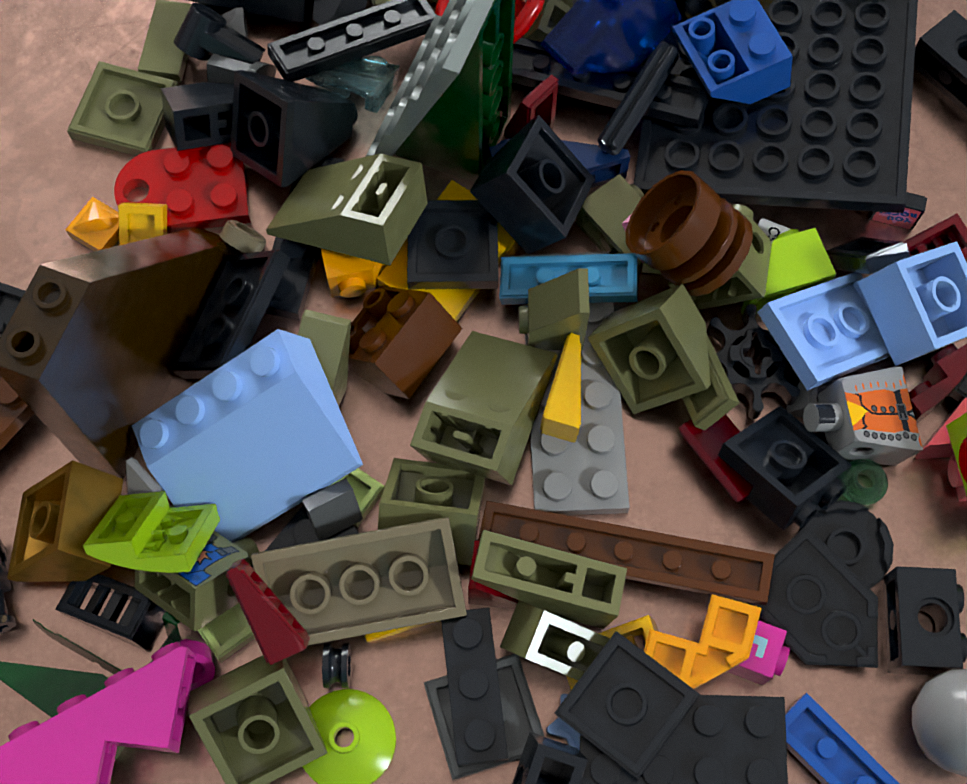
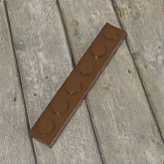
(646, 554)

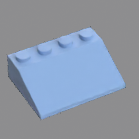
(251, 436)

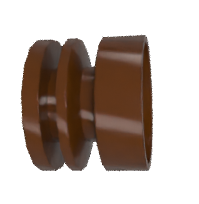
(689, 233)

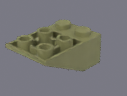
(355, 207)
(484, 407)

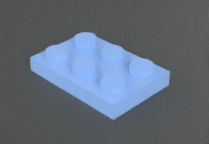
(825, 330)

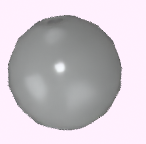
(941, 720)

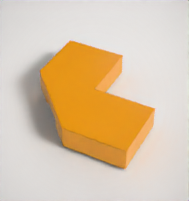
(722, 645)

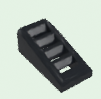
(139, 622)

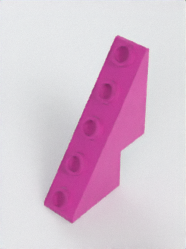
(82, 741)

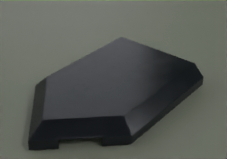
(821, 605)

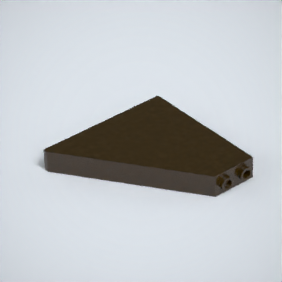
(102, 337)

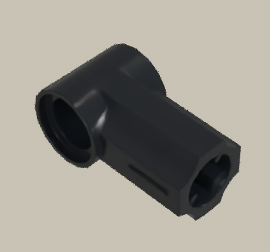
(206, 34)

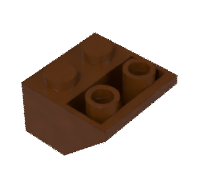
(399, 339)

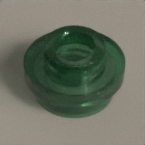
(860, 494)

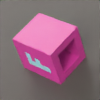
(766, 655)

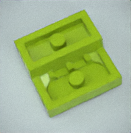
(150, 535)

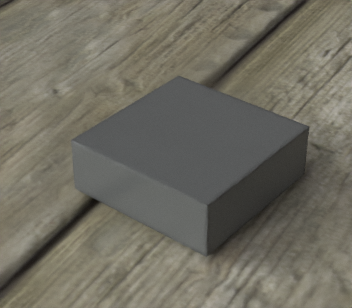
(332, 509)

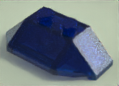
(610, 34)

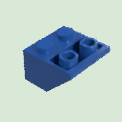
(736, 51)

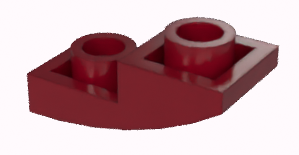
(940, 380)

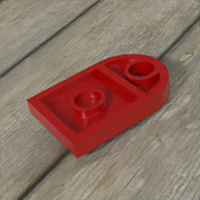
(197, 184)

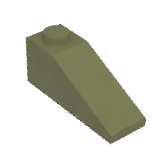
(550, 579)

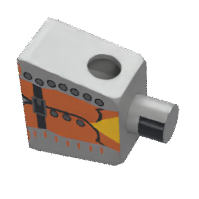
(867, 417)

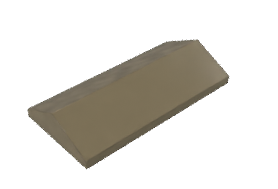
(367, 580)

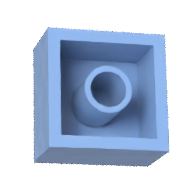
(920, 302)

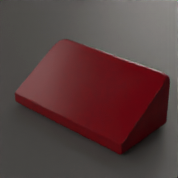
(707, 446)

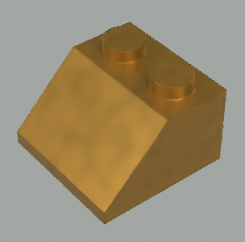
(58, 520)

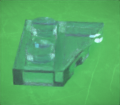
(367, 77)

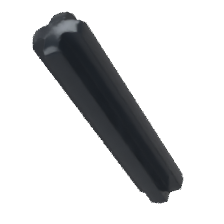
(638, 98)

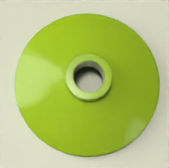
(372, 744)

